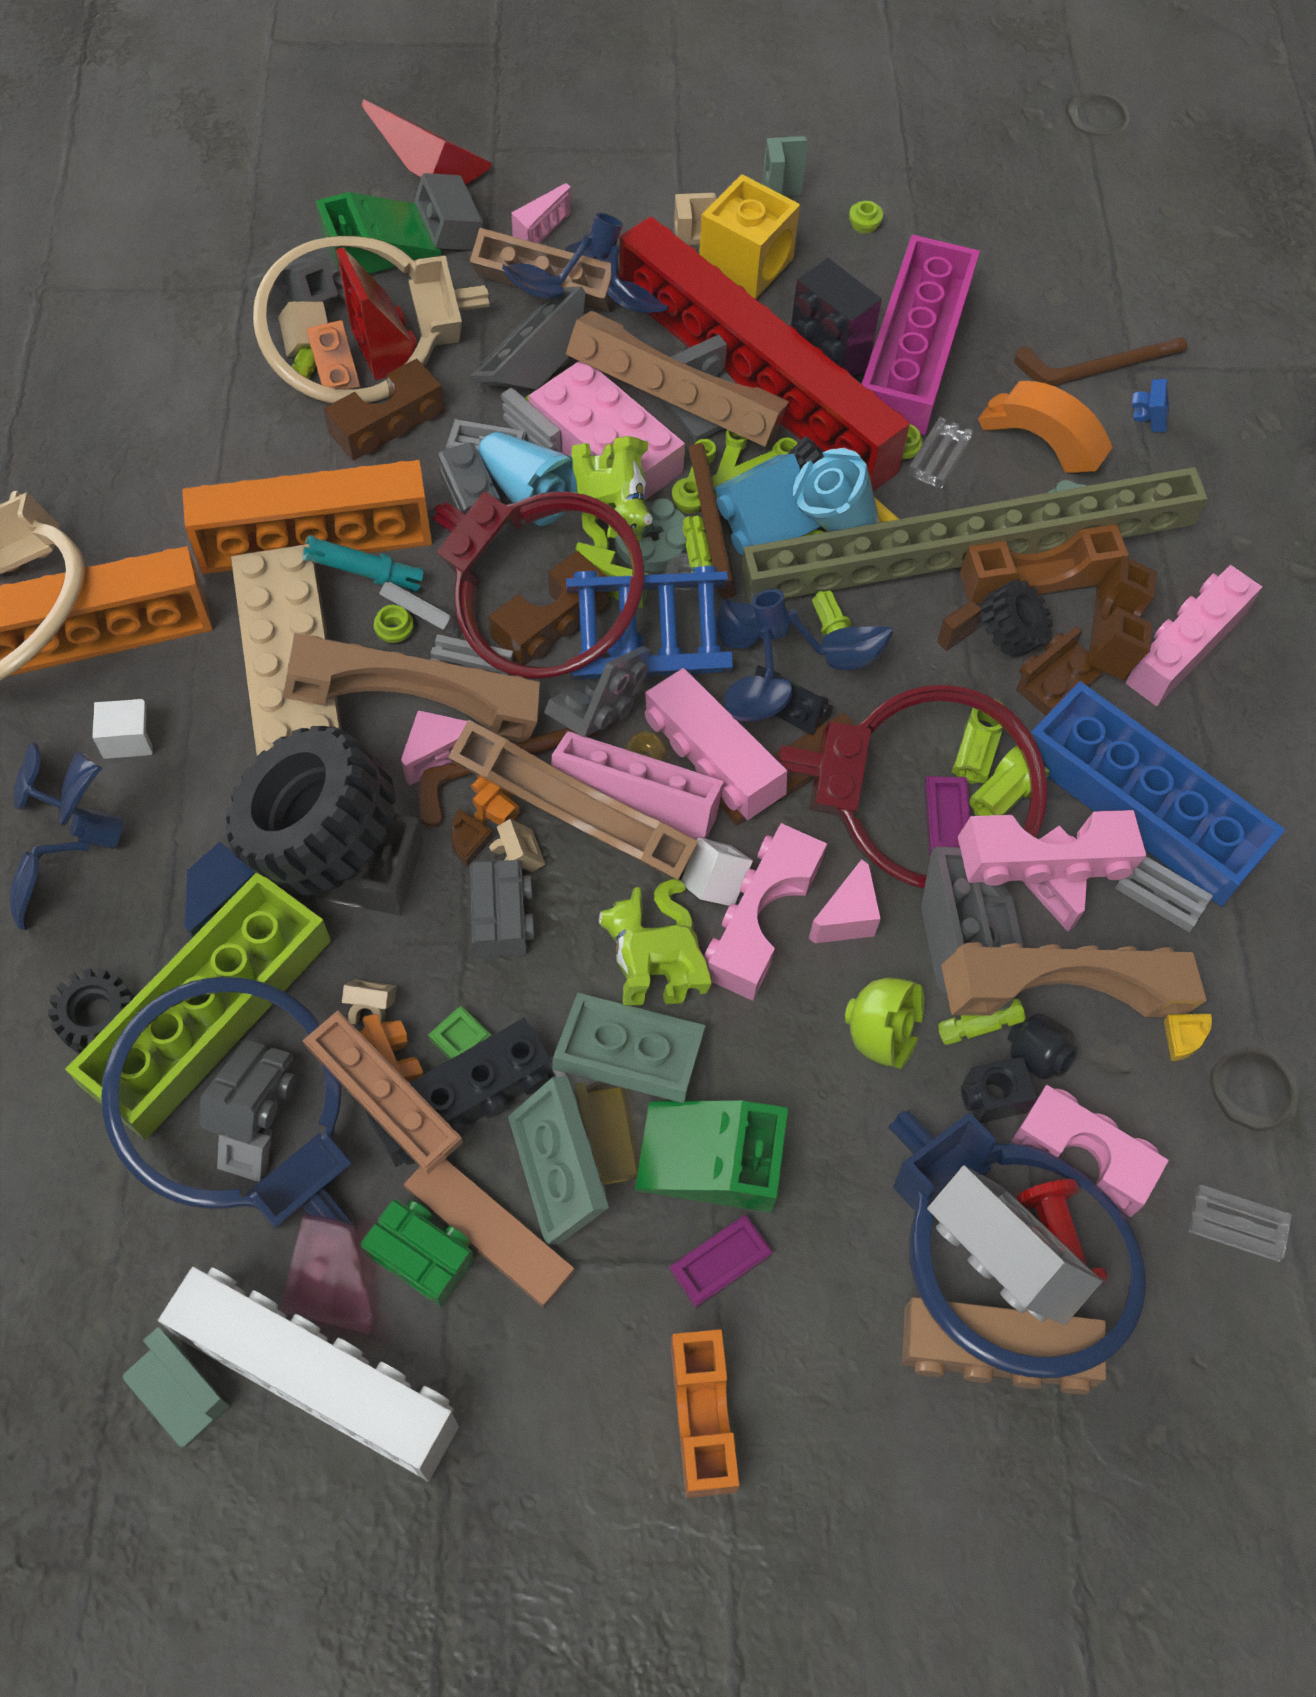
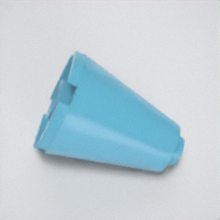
(526, 469)
(836, 491)

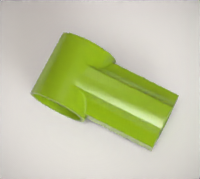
(977, 748)
(1005, 787)

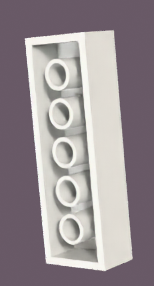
(311, 1373)

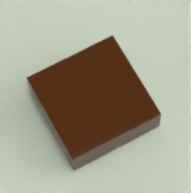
(959, 625)

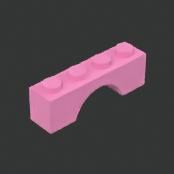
(1001, 851)
(786, 869)

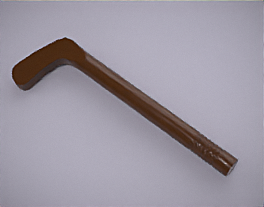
(1037, 370)
(436, 776)

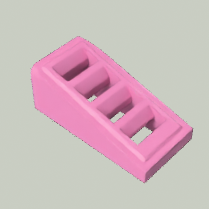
(543, 215)

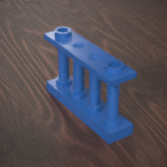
(670, 657)

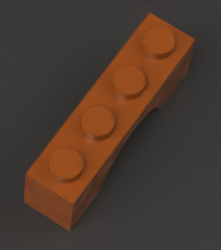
(1072, 565)

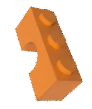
(703, 1414)

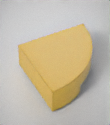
(1186, 1033)

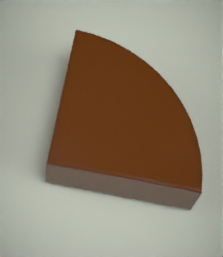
(468, 837)

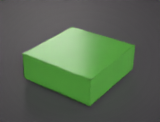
(458, 1033)

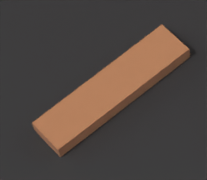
(383, 1092)
(491, 1231)

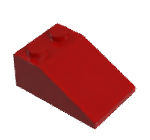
(374, 319)

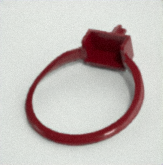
(478, 528)
(843, 755)

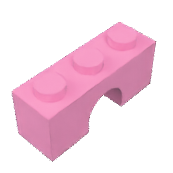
(1126, 1164)

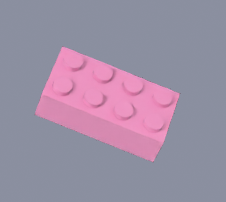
(597, 411)

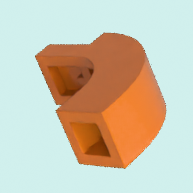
(1055, 417)

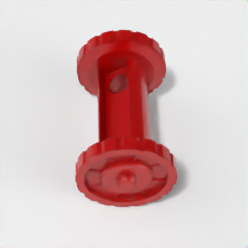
(1055, 1215)

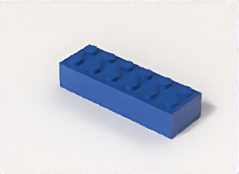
(1179, 808)

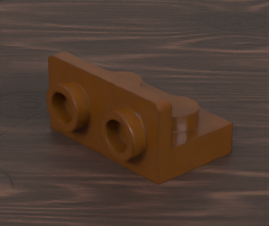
(1056, 671)

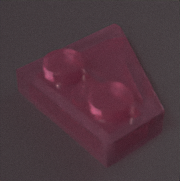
(328, 1277)

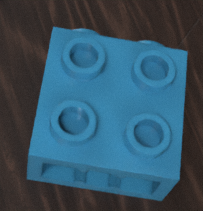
(763, 504)

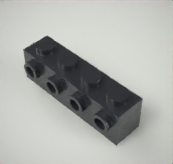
(479, 1082)

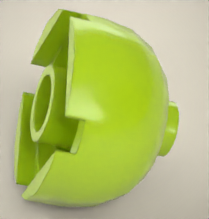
(884, 1020)

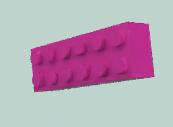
(920, 327)

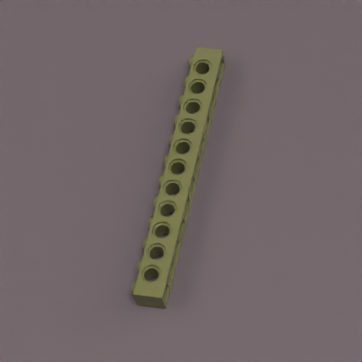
(942, 538)

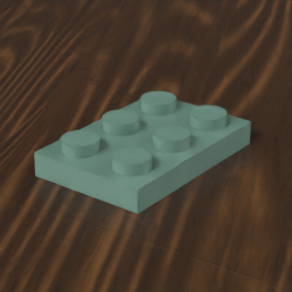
(629, 1047)
(558, 1161)

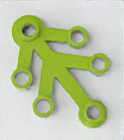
(685, 490)

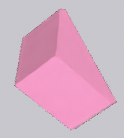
(429, 744)
(850, 911)

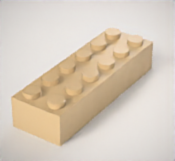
(274, 600)

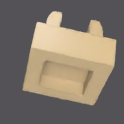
(519, 844)
(368, 995)

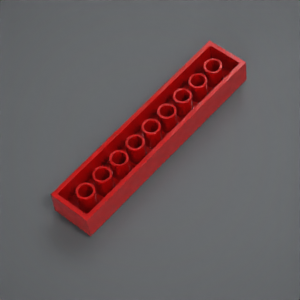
(763, 350)

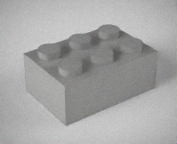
(1012, 1247)

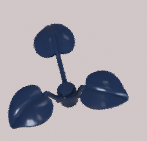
(598, 245)
(768, 618)
(87, 824)

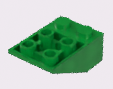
(374, 218)
(713, 1152)

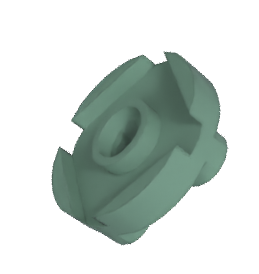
(668, 524)

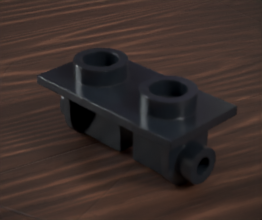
(804, 706)

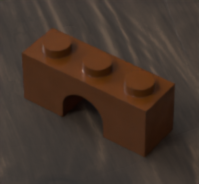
(366, 426)
(532, 628)
(1118, 632)

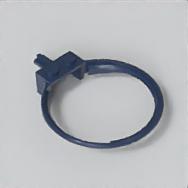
(928, 1173)
(288, 1188)

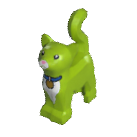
(615, 480)
(656, 951)

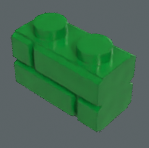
(418, 1250)

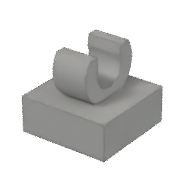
(245, 1159)

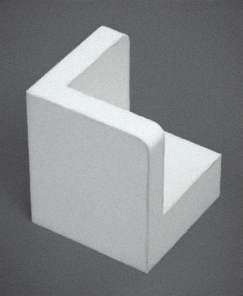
(121, 729)
(716, 871)

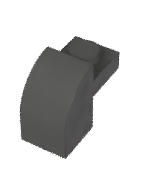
(299, 282)

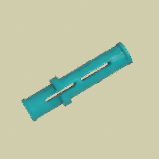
(378, 568)

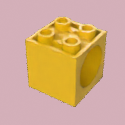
(750, 234)

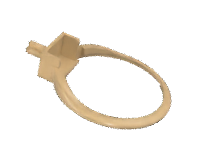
(433, 298)
(30, 534)

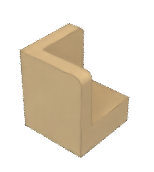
(688, 215)
(295, 320)

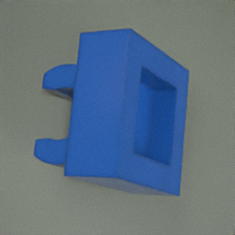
(1153, 405)

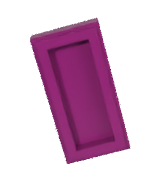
(945, 810)
(720, 1261)

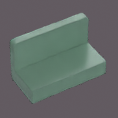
(785, 164)
(174, 1389)

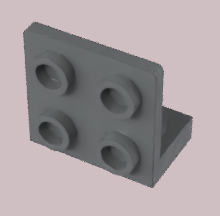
(708, 358)
(600, 703)

